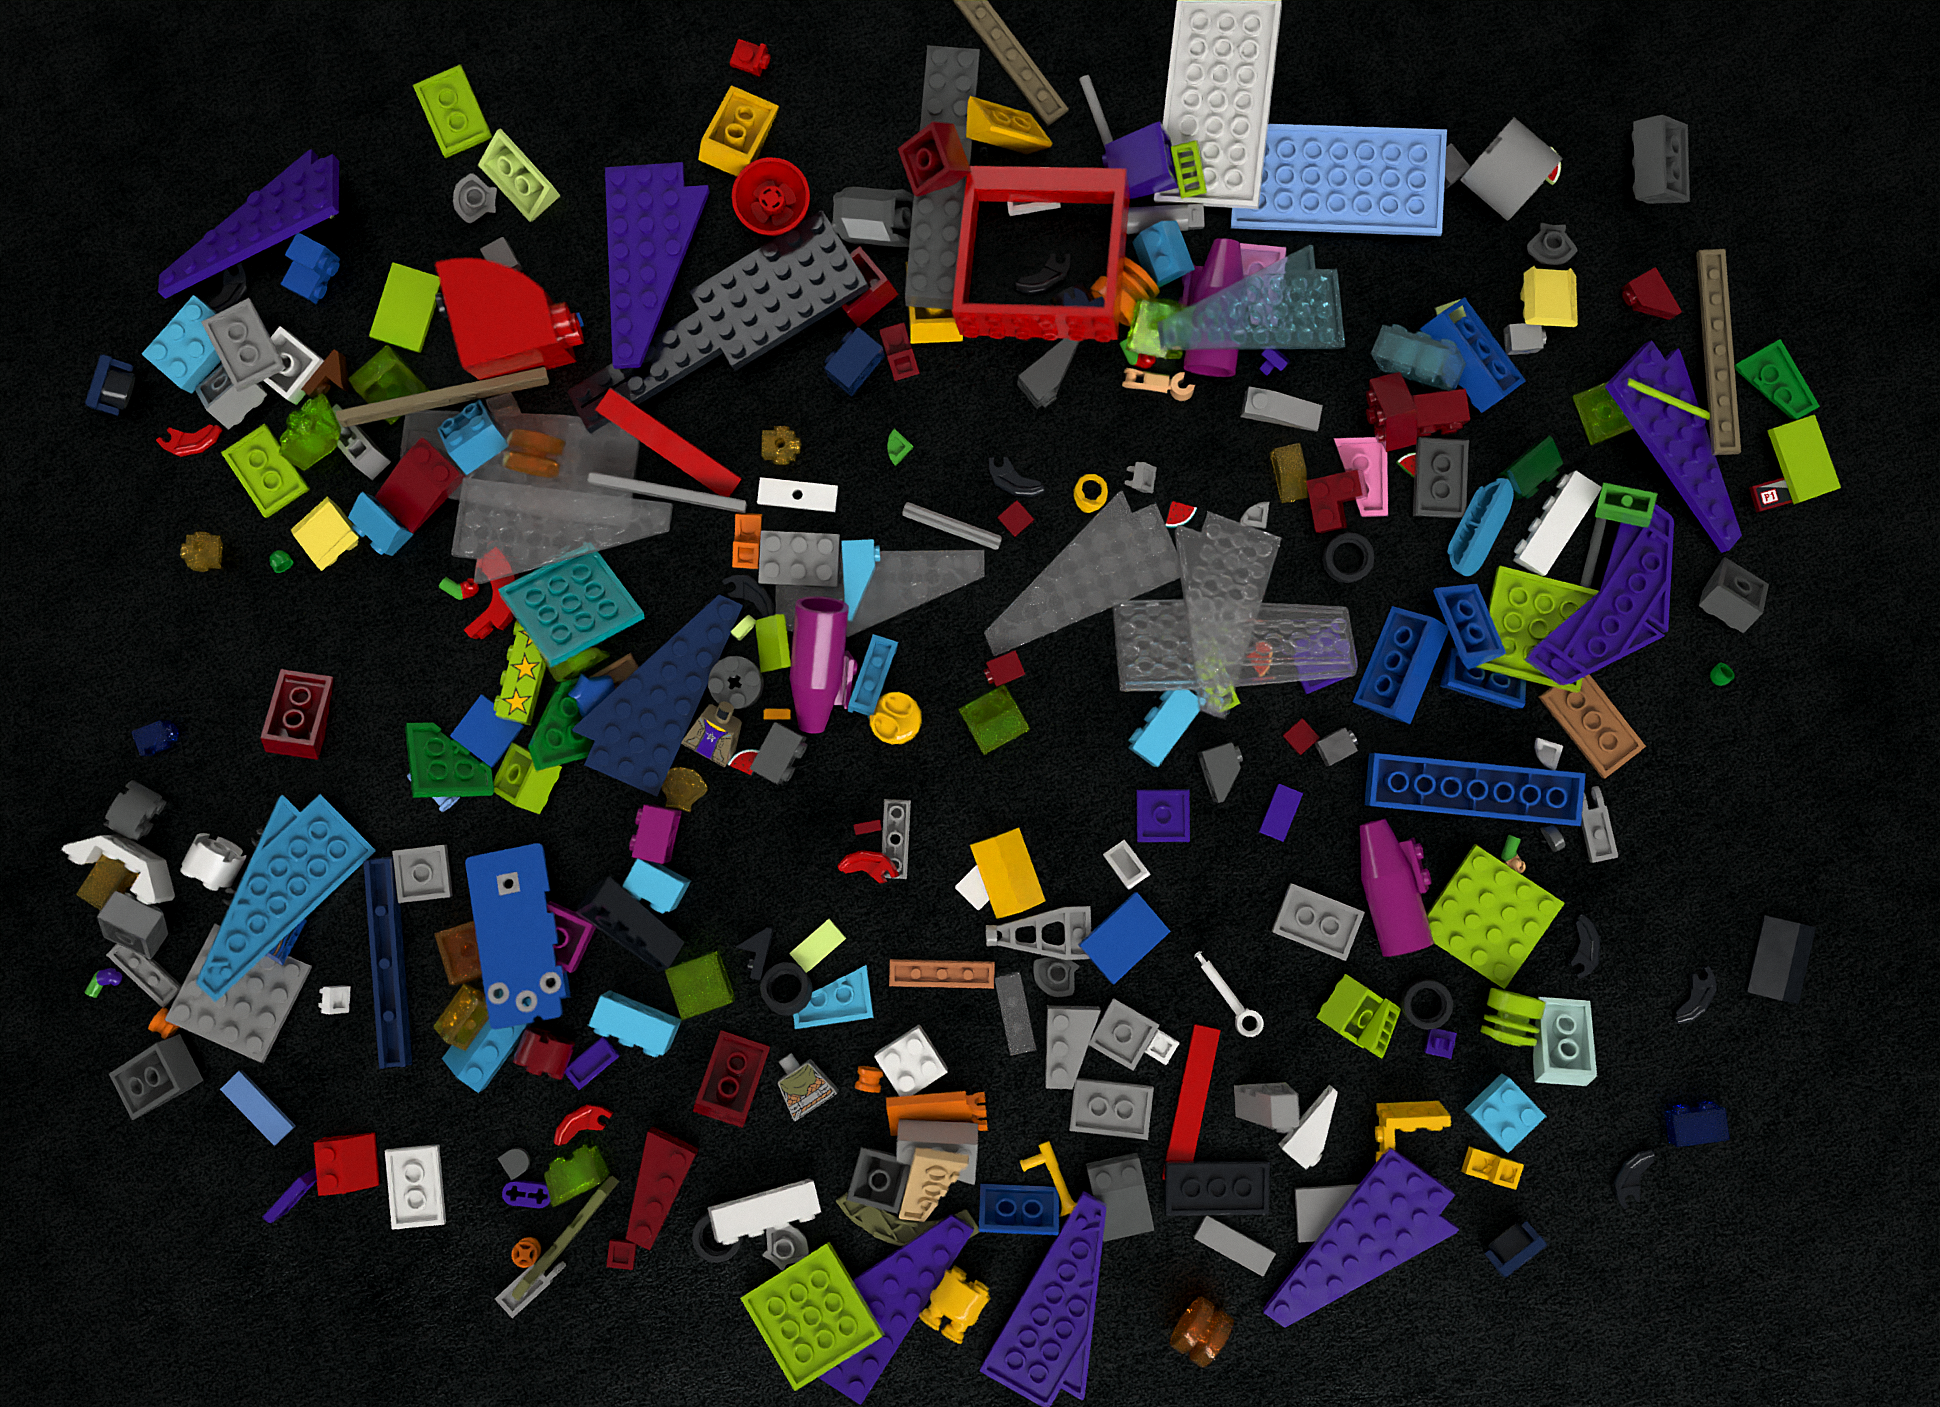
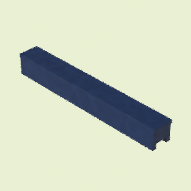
(387, 964)

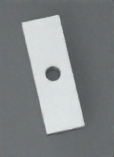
(781, 492)

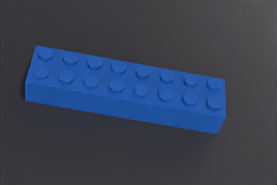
(1474, 789)

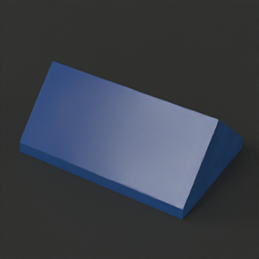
(1469, 624)
(1483, 683)
(1019, 1209)

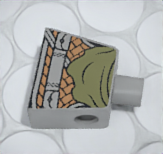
(804, 1086)

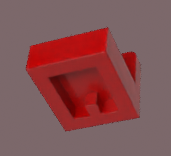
(750, 57)

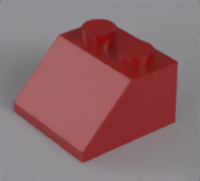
(346, 1163)

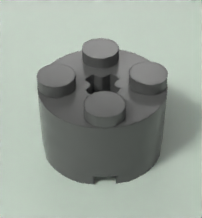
(733, 667)
(132, 811)

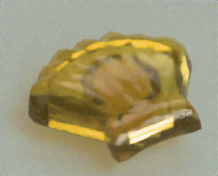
(683, 788)

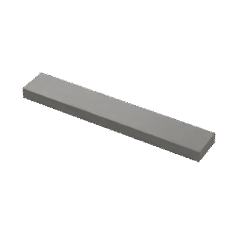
(667, 492)

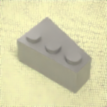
(1066, 1042)
(1268, 1105)
(939, 1136)

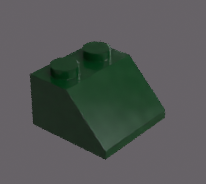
(1532, 468)

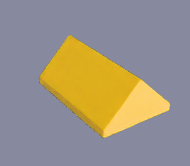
(1004, 127)
(1007, 873)

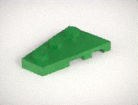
(1779, 380)

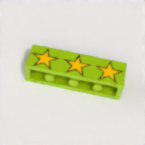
(521, 680)

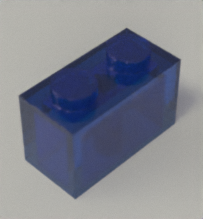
(1696, 1124)

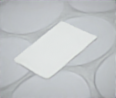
(973, 888)

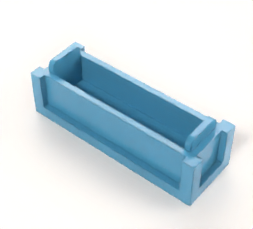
(872, 675)

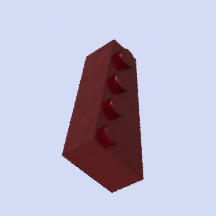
(661, 1175)

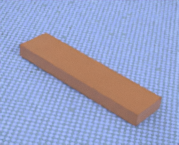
(941, 973)

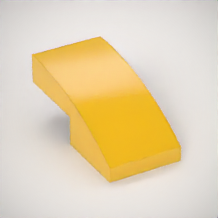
(1492, 1167)

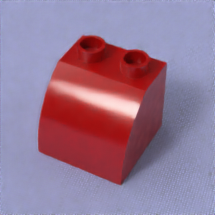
(505, 320)

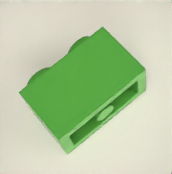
(1626, 505)

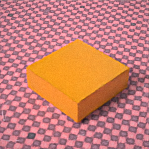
(778, 714)

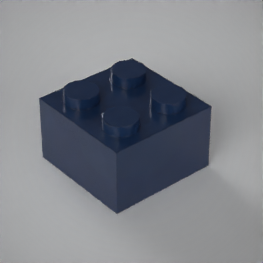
(853, 360)

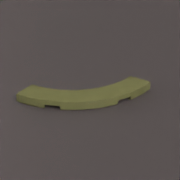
(889, 1226)
(565, 1238)

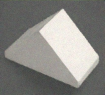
(1126, 864)

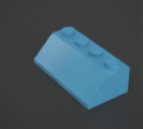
(485, 1053)

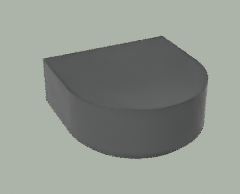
(1553, 837)
(515, 1162)

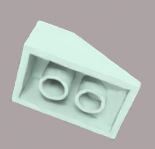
(1565, 1043)

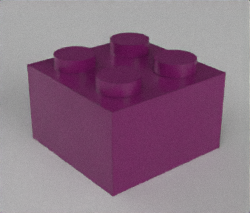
(655, 833)
(573, 936)

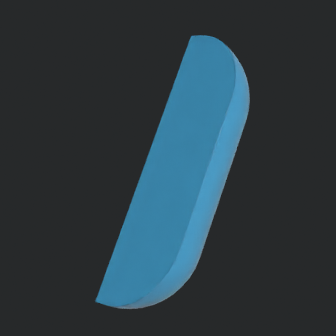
(1480, 526)

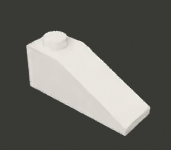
(1308, 1139)

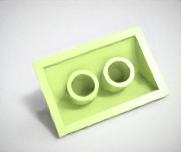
(517, 176)

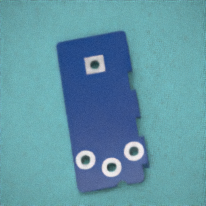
(516, 935)

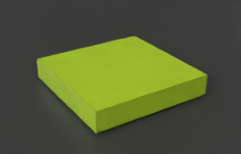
(772, 643)

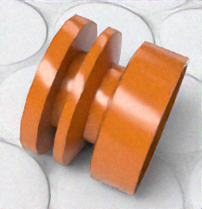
(1135, 285)

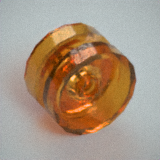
(533, 453)
(1201, 1331)

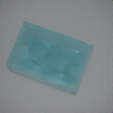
(1419, 357)

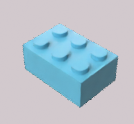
(184, 347)
(1164, 725)
(634, 1023)

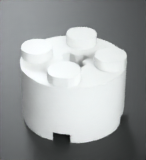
(213, 861)

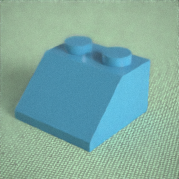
(1163, 252)
(378, 524)

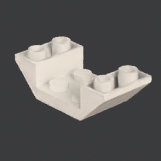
(154, 880)

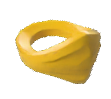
(1090, 505)

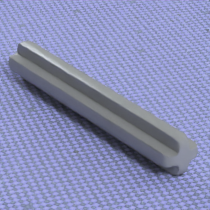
(952, 525)

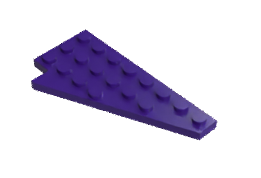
(285, 206)

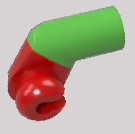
(1137, 359)
(461, 590)

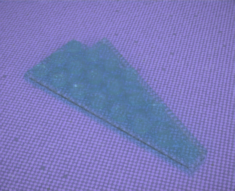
(1272, 309)

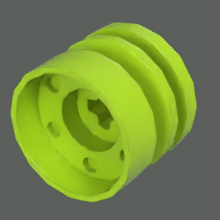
(1513, 1017)

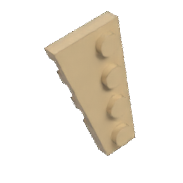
(928, 1181)

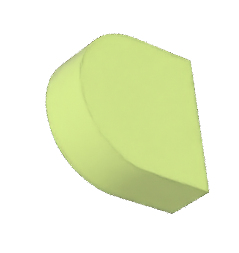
(743, 627)

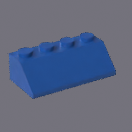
(1488, 369)
(1401, 664)

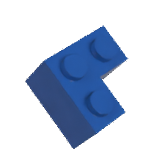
(310, 268)

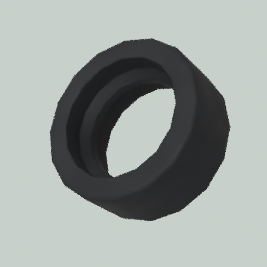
(1364, 545)
(774, 974)
(1440, 1018)
(707, 1253)

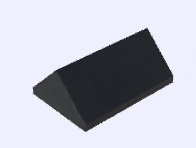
(1780, 959)

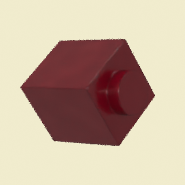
(1004, 669)

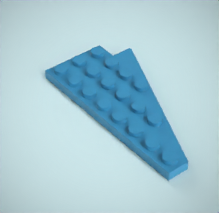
(289, 875)

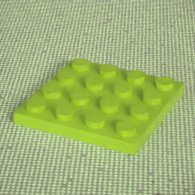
(1524, 613)
(1491, 916)
(812, 1316)

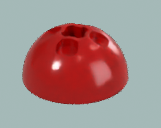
(771, 182)

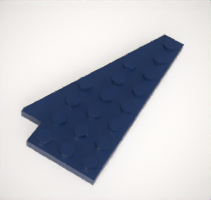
(649, 713)

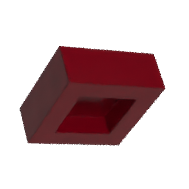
(1015, 518)
(1300, 736)
(867, 827)
(621, 1254)

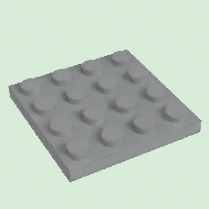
(249, 1012)

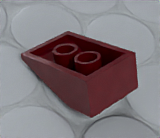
(419, 484)
(298, 714)
(731, 1079)

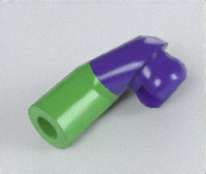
(102, 978)

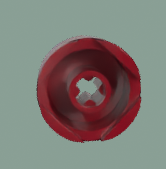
(544, 1052)

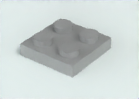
(422, 873)
(1123, 1034)

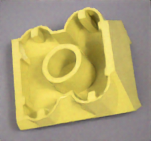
(1550, 297)
(325, 533)

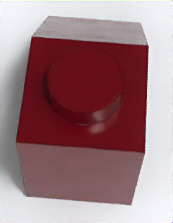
(1651, 295)

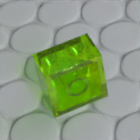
(700, 985)

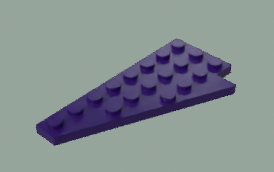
(648, 236)
(1677, 437)
(1377, 1228)
(896, 1295)
(1052, 1324)

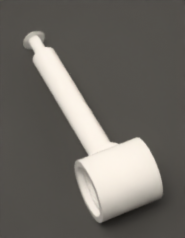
(1231, 999)

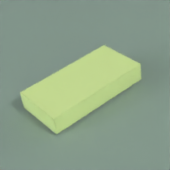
(817, 945)

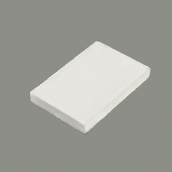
(415, 1186)

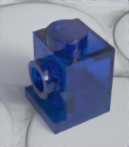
(155, 737)

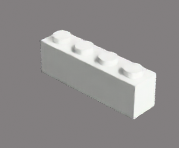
(1557, 523)
(764, 1210)

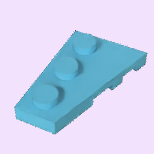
(838, 1002)

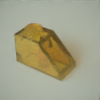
(1290, 472)

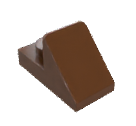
(332, 369)

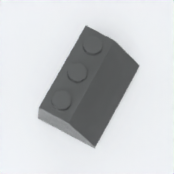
(1661, 160)

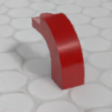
(496, 614)

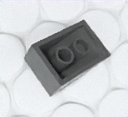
(1045, 376)
(156, 1076)
(1123, 1189)

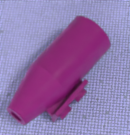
(1220, 270)
(819, 664)
(1392, 885)

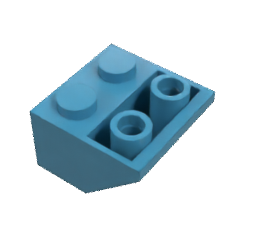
(472, 437)

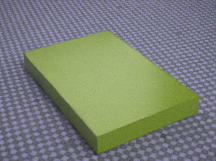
(452, 111)
(406, 308)
(1804, 459)
(263, 472)

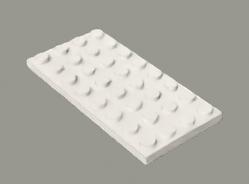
(1222, 95)

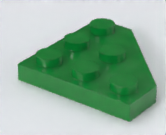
(553, 739)
(443, 765)

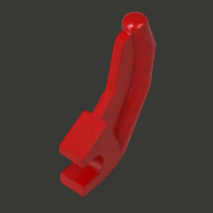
(189, 443)
(870, 862)
(581, 1119)

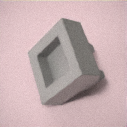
(1143, 477)

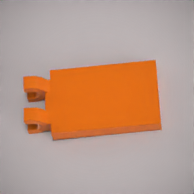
(937, 1107)

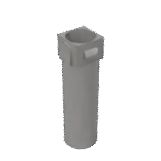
(1188, 216)

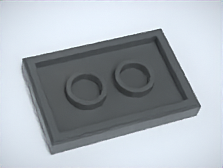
(1440, 477)

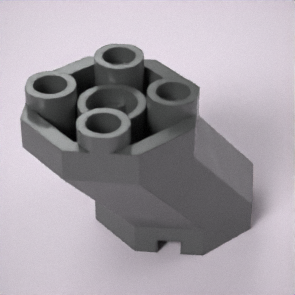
(873, 216)

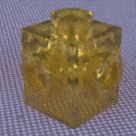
(771, 441)
(202, 551)

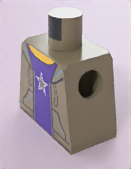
(715, 733)

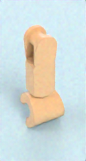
(1158, 383)

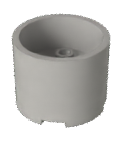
(1511, 169)

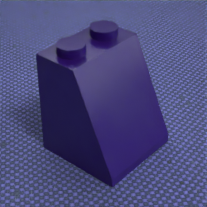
(1146, 158)

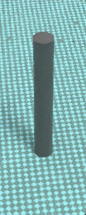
(1593, 552)

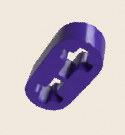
(526, 1200)

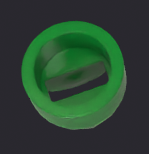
(280, 561)
(1721, 674)

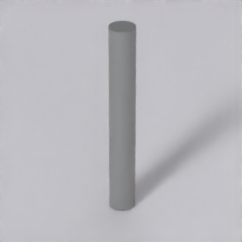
(1096, 109)

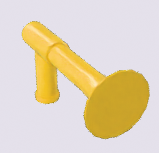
(1048, 1157)

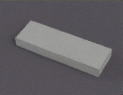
(146, 974)
(1234, 1245)

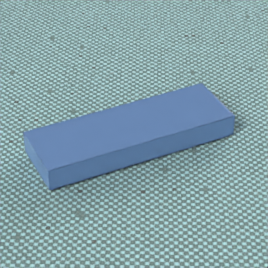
(257, 1107)

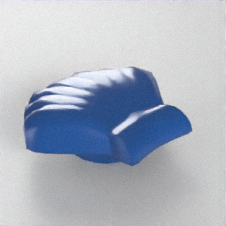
(591, 692)

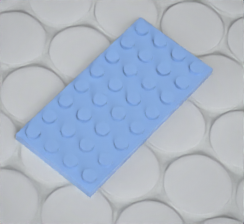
(1350, 181)

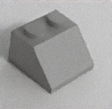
(224, 401)

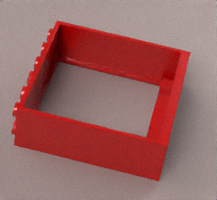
(1047, 186)

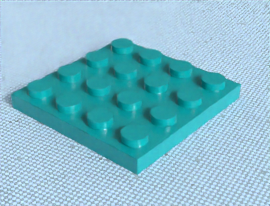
(570, 606)

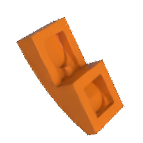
(747, 540)

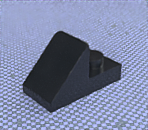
(760, 944)

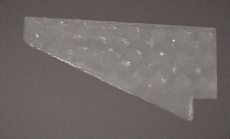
(531, 526)
(1101, 567)
(897, 585)
(1222, 588)

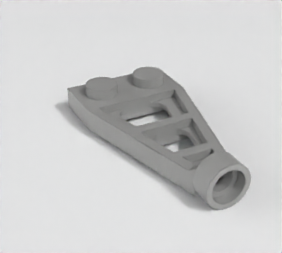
(1076, 928)

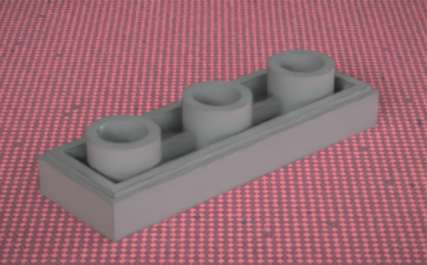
(896, 821)

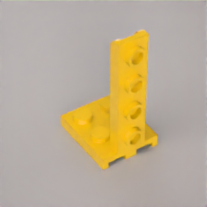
(1407, 1117)

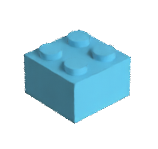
(656, 884)
(1505, 1112)

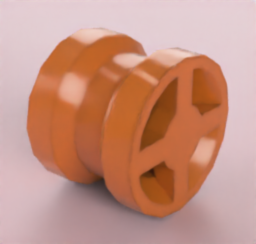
(162, 1026)
(869, 1079)
(523, 1257)

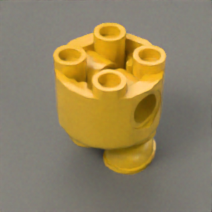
(896, 718)
(957, 1301)

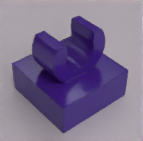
(1274, 359)
(1440, 1042)

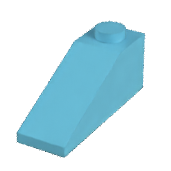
(858, 569)

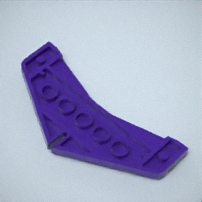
(1614, 618)

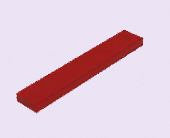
(668, 443)
(1192, 1094)

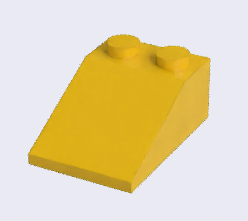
(737, 131)
(932, 325)

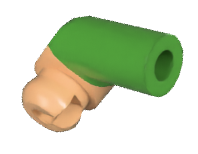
(1509, 855)

